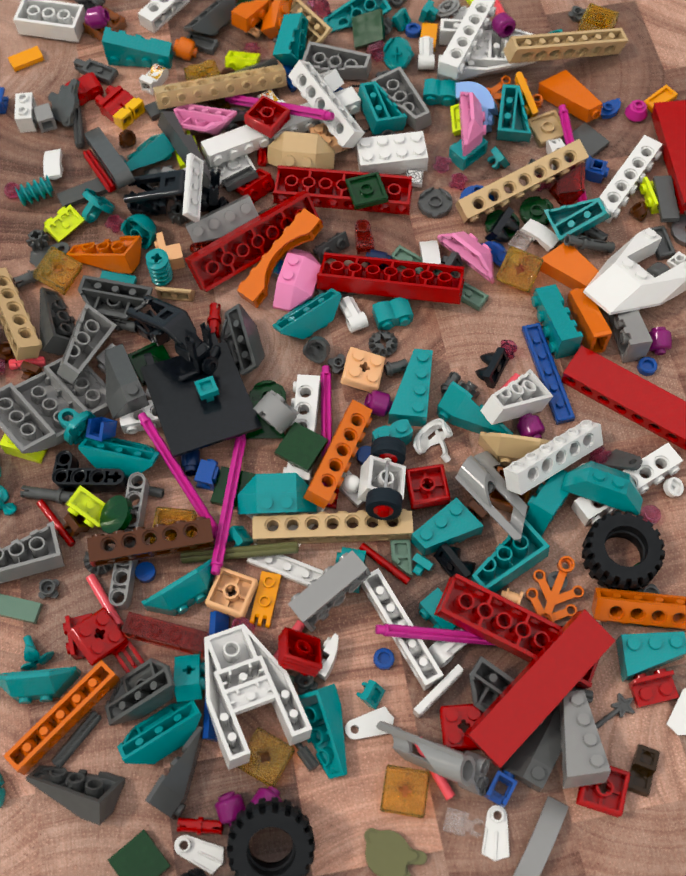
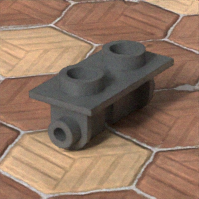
(333, 245)

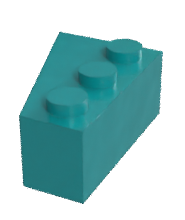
(291, 39)
(577, 217)
(648, 651)

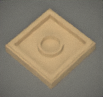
(546, 127)

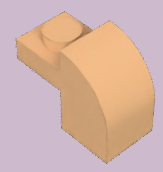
(173, 251)

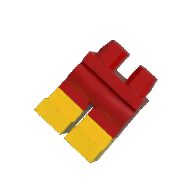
(120, 105)

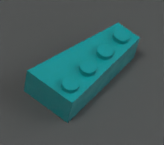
(136, 50)
(413, 392)
(511, 559)

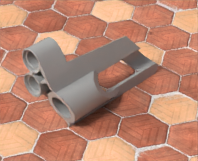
(480, 478)
(463, 768)

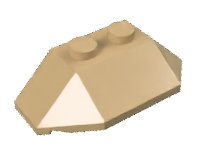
(317, 28)
(301, 150)
(508, 447)

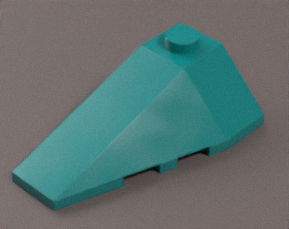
(151, 151)
(463, 412)
(327, 734)

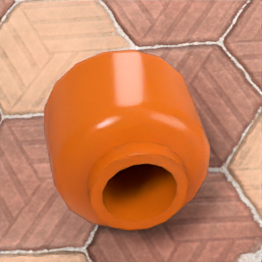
(185, 48)

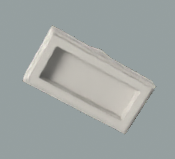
(350, 488)

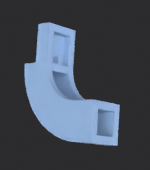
(484, 97)

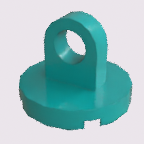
(397, 53)
(95, 206)
(76, 428)

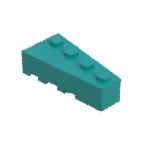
(556, 321)

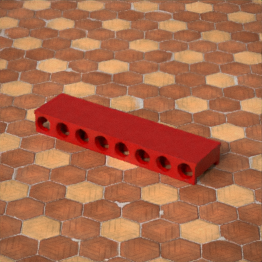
(670, 127)
(329, 189)
(245, 244)
(390, 281)
(629, 391)
(499, 621)
(539, 687)

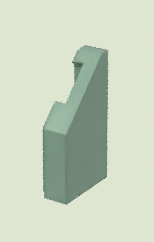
(401, 555)

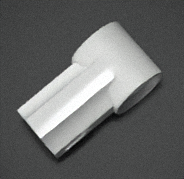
(426, 58)
(354, 317)
(444, 651)

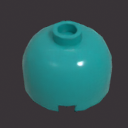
(140, 226)

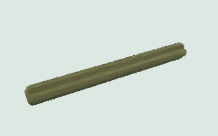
(242, 552)

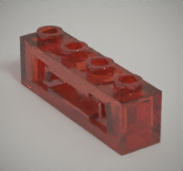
(164, 634)

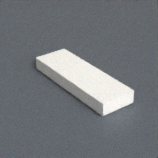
(438, 691)

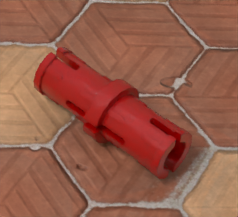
(214, 319)
(199, 826)

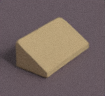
(175, 294)

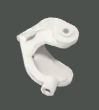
(422, 443)

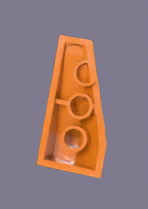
(114, 256)

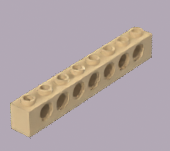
(565, 45)
(220, 86)
(574, 151)
(323, 534)

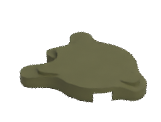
(390, 854)

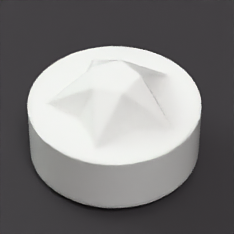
(673, 487)

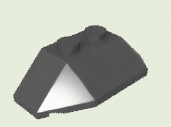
(212, 18)
(113, 297)
(242, 339)
(487, 683)
(140, 692)

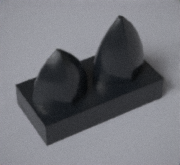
(504, 220)
(496, 363)
(449, 560)

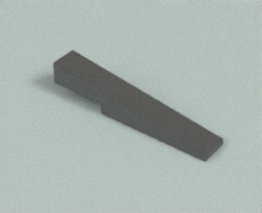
(181, 142)

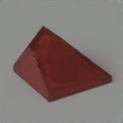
(570, 186)

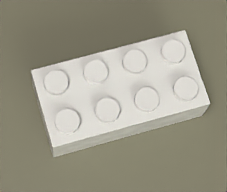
(50, 19)
(392, 153)

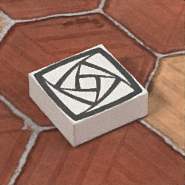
(417, 177)

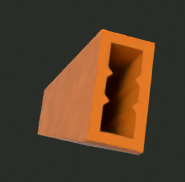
(567, 90)
(568, 267)
(589, 321)

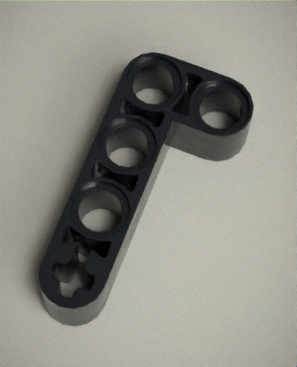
(113, 479)

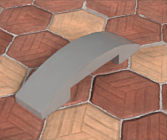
(542, 839)

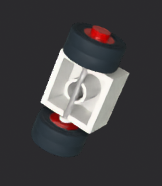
(384, 478)

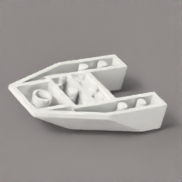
(487, 57)
(626, 286)
(244, 677)

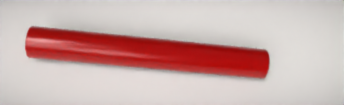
(59, 527)
(385, 564)

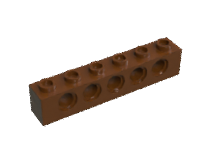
(99, 556)

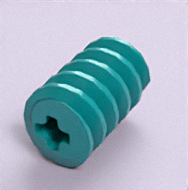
(35, 191)
(159, 267)

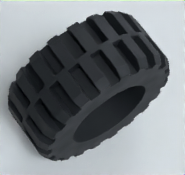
(637, 532)
(266, 815)

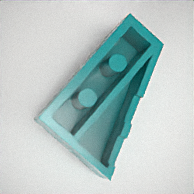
(379, 110)
(512, 116)
(547, 502)
(449, 525)

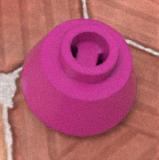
(636, 111)

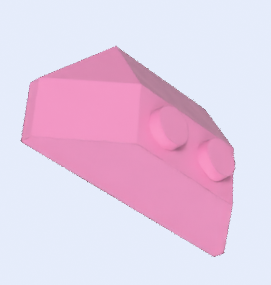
(204, 118)
(471, 122)
(471, 252)
(296, 280)

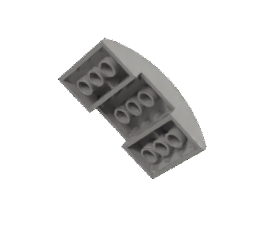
(32, 407)

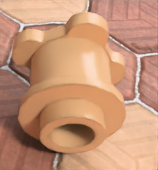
(512, 596)

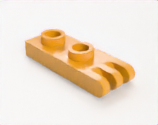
(529, 104)
(265, 598)

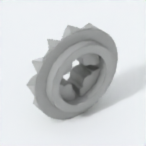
(448, 8)

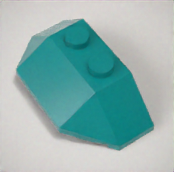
(310, 315)
(119, 454)
(604, 486)
(274, 495)
(182, 593)
(38, 684)
(160, 733)

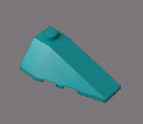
(341, 17)

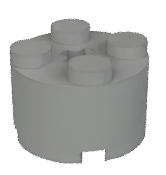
(275, 411)

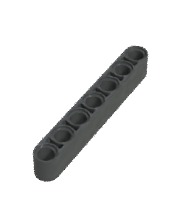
(109, 157)

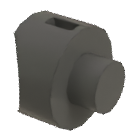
(317, 349)

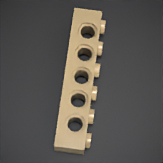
(16, 321)

